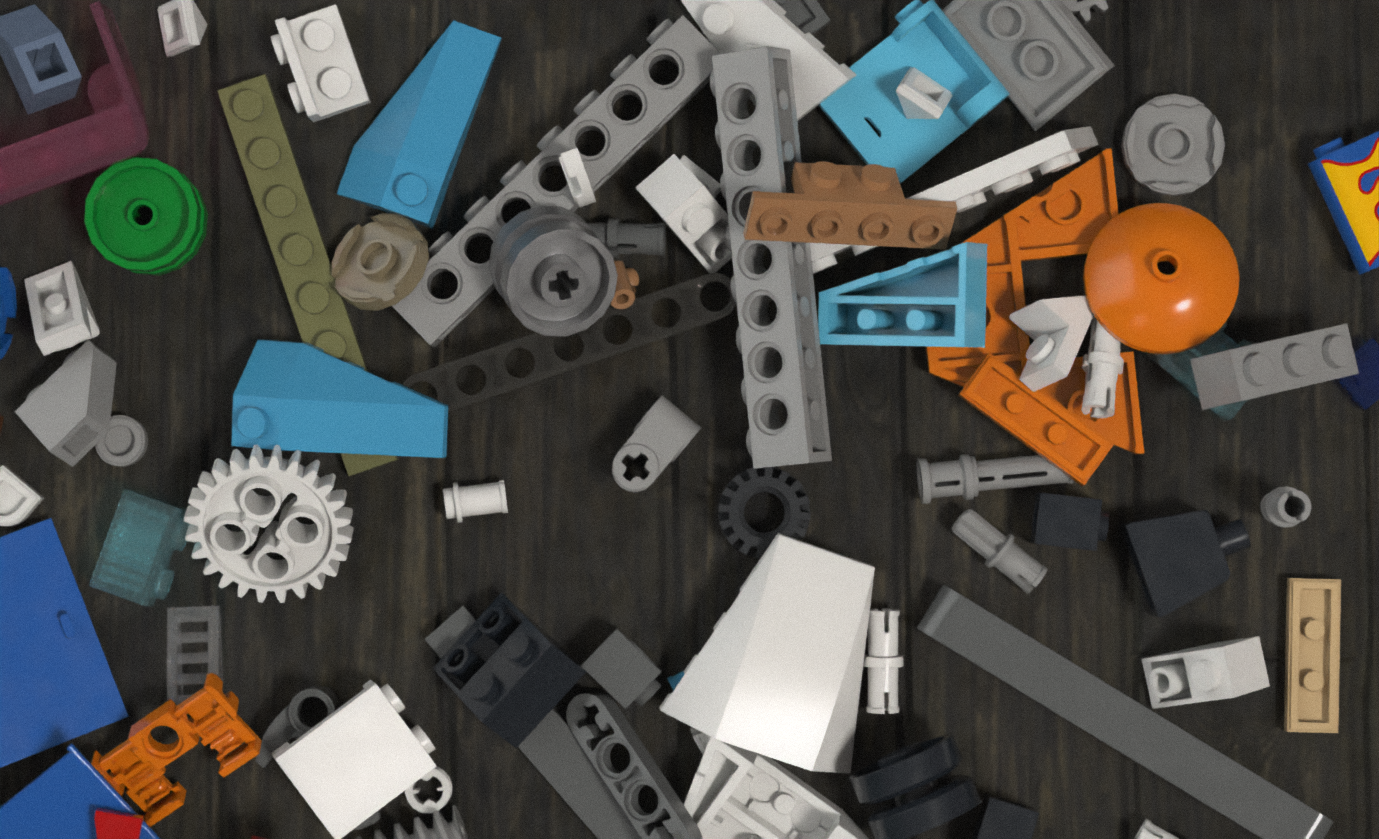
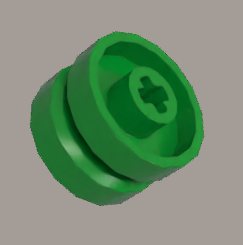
(116, 207)

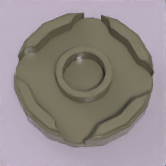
(380, 262)

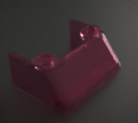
(88, 144)

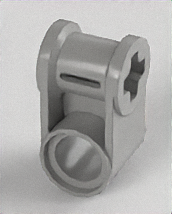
(658, 439)

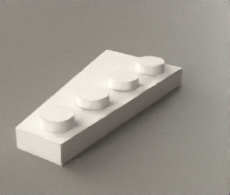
(762, 23)

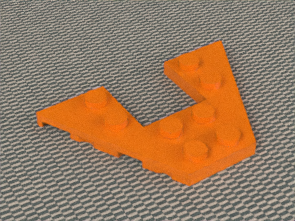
(1047, 226)

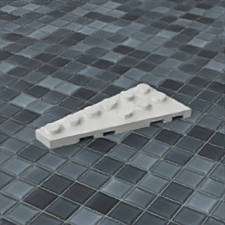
(999, 175)

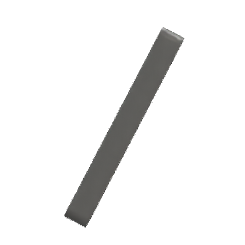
(1119, 720)

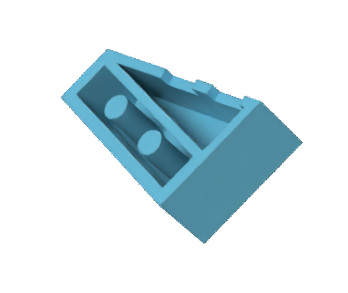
(916, 304)

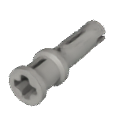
(970, 476)

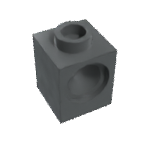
(623, 670)

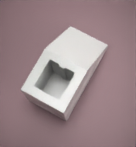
(688, 212)
(1206, 672)

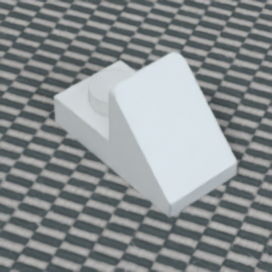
(59, 309)
(1057, 333)

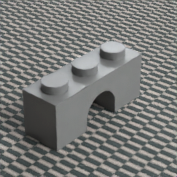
(1274, 366)

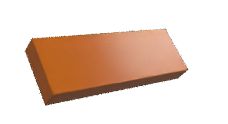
(1036, 420)

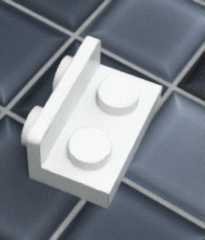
(321, 64)

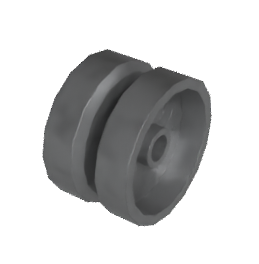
(552, 271)

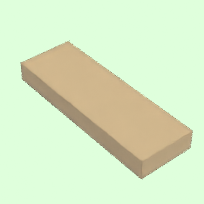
(1312, 655)

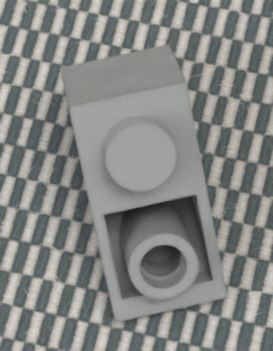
(73, 404)

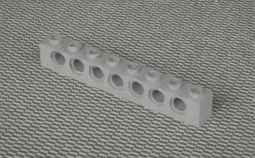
(672, 42)
(790, 276)

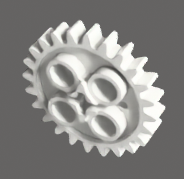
(307, 549)

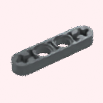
(640, 772)

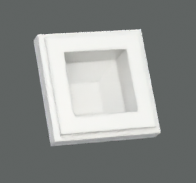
(181, 26)
(922, 96)

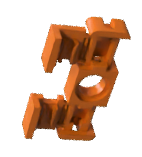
(142, 760)

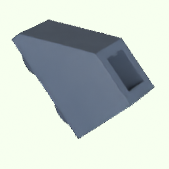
(37, 59)

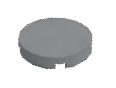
(1172, 145)

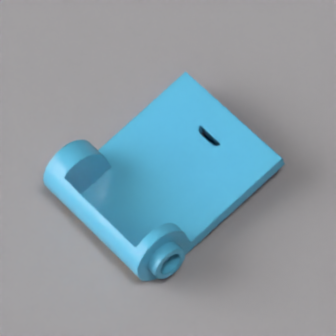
(938, 50)

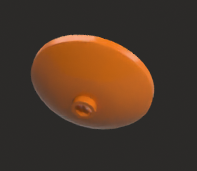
(1157, 309)

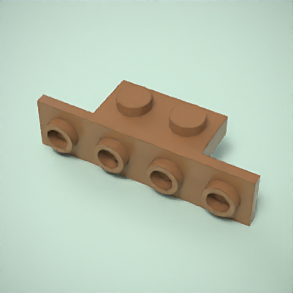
(848, 208)

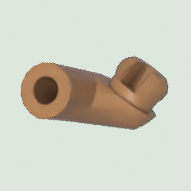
(625, 289)

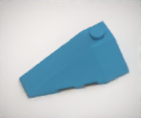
(418, 136)
(322, 404)

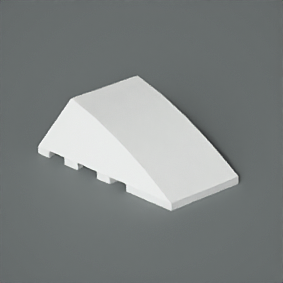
(785, 660)
(757, 798)

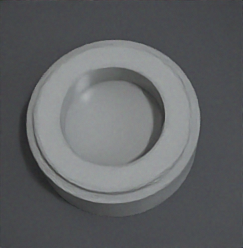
(124, 442)

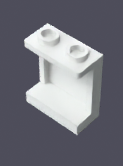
(356, 759)

